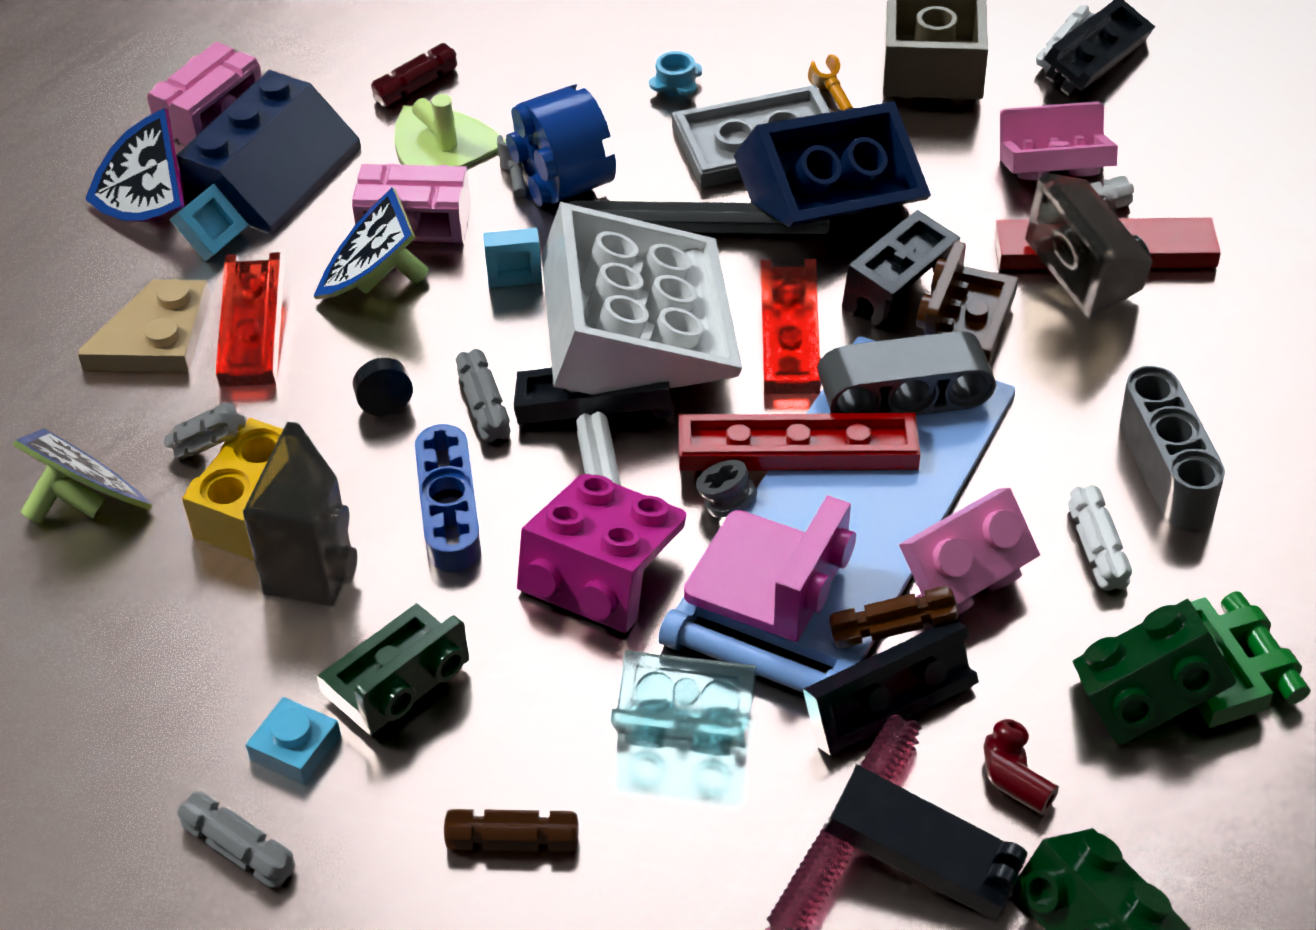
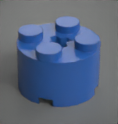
(561, 144)

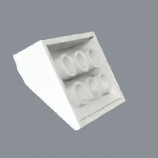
(634, 304)

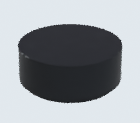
(382, 386)

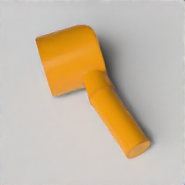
(830, 80)

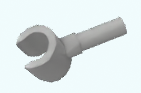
(516, 170)

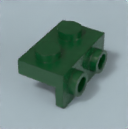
(396, 667)
(1153, 671)
(1087, 885)

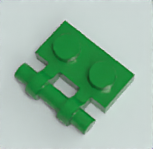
(1254, 676)

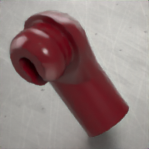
(1009, 768)

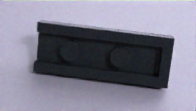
(1097, 45)
(540, 401)
(888, 684)
(926, 842)

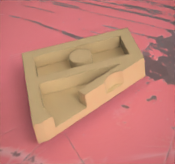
(152, 330)

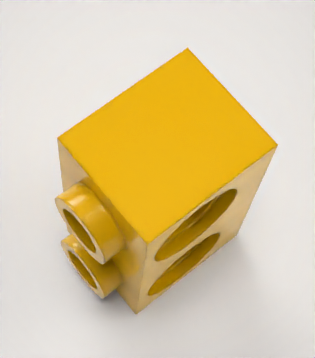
(220, 494)

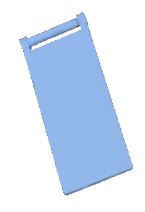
(883, 513)

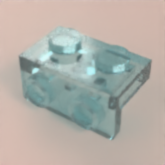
(684, 702)

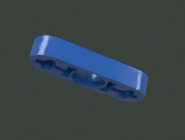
(438, 515)

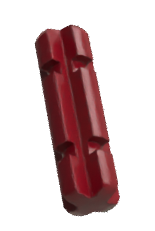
(414, 74)

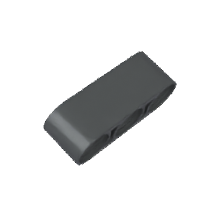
(907, 375)
(1171, 447)

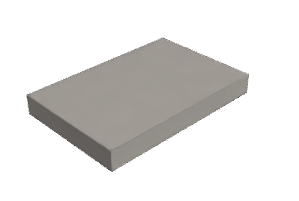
(717, 130)

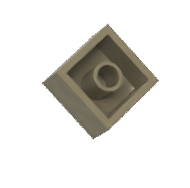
(935, 49)

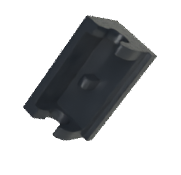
(896, 263)

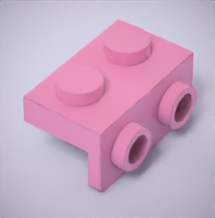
(1055, 139)
(973, 548)

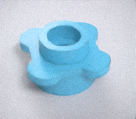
(675, 74)

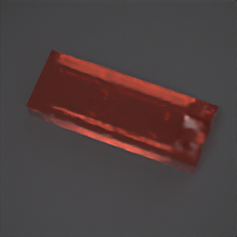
(250, 321)
(790, 328)

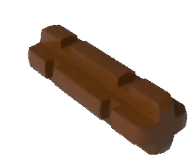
(893, 617)
(511, 829)

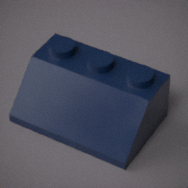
(269, 150)
(831, 165)

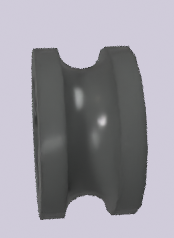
(726, 488)

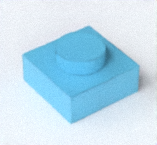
(209, 222)
(512, 257)
(293, 740)

